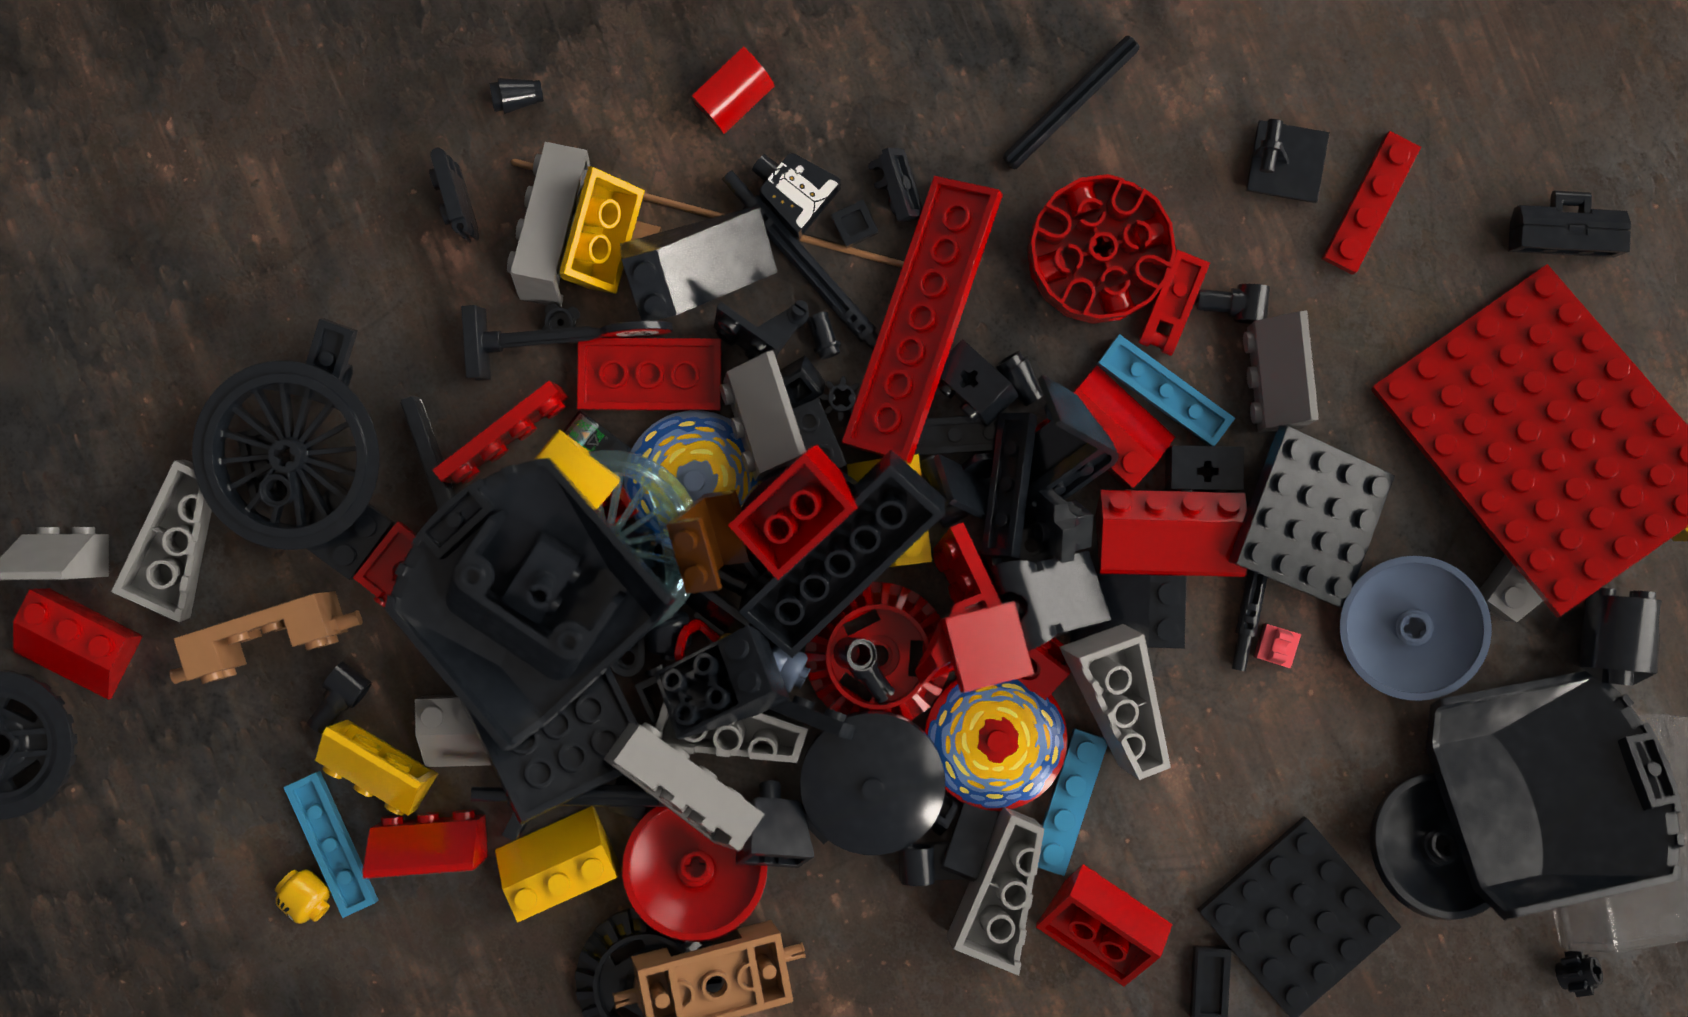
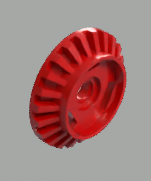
(902, 619)

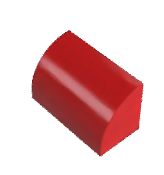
(733, 90)

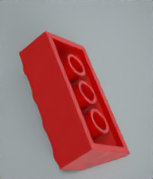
(1168, 532)

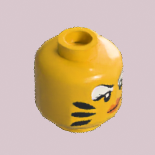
(302, 896)

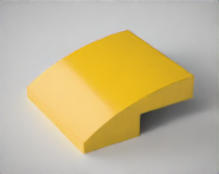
(583, 470)

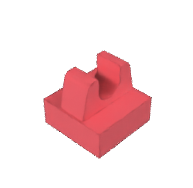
(1277, 645)

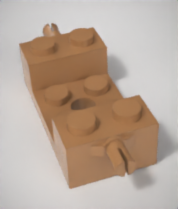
(217, 650)
(751, 970)

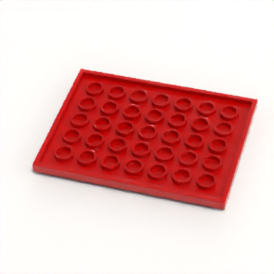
(1548, 438)

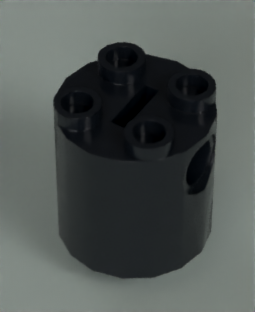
(1620, 636)

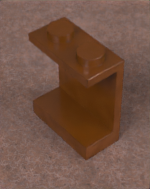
(705, 540)

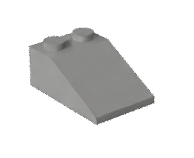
(57, 555)

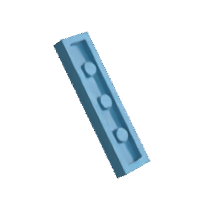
(1165, 391)
(1070, 799)
(331, 844)

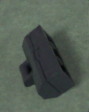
(1569, 233)

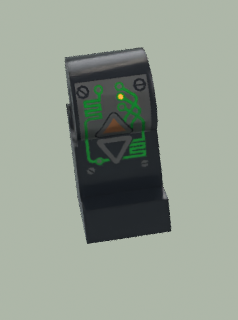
(593, 435)

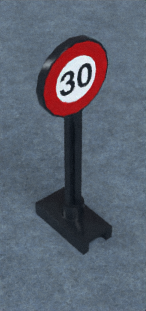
(481, 342)

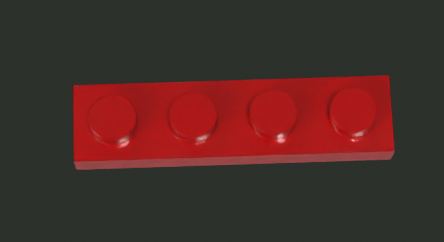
(1371, 203)

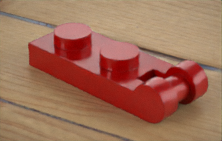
(1174, 302)

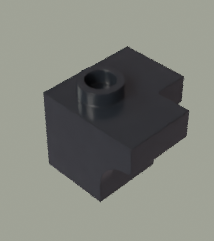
(1062, 525)

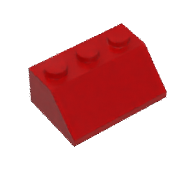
(1133, 430)
(795, 512)
(73, 641)
(426, 844)
(1105, 926)

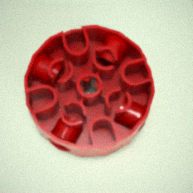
(1116, 217)

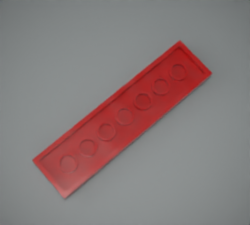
(922, 318)

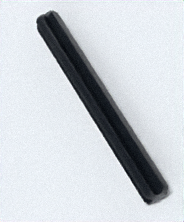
(1071, 102)

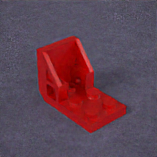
(969, 590)

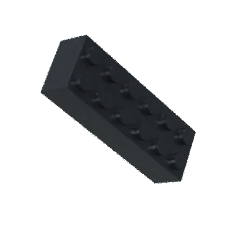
(890, 517)

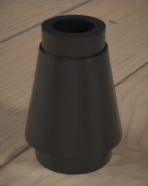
(515, 94)
(1021, 375)

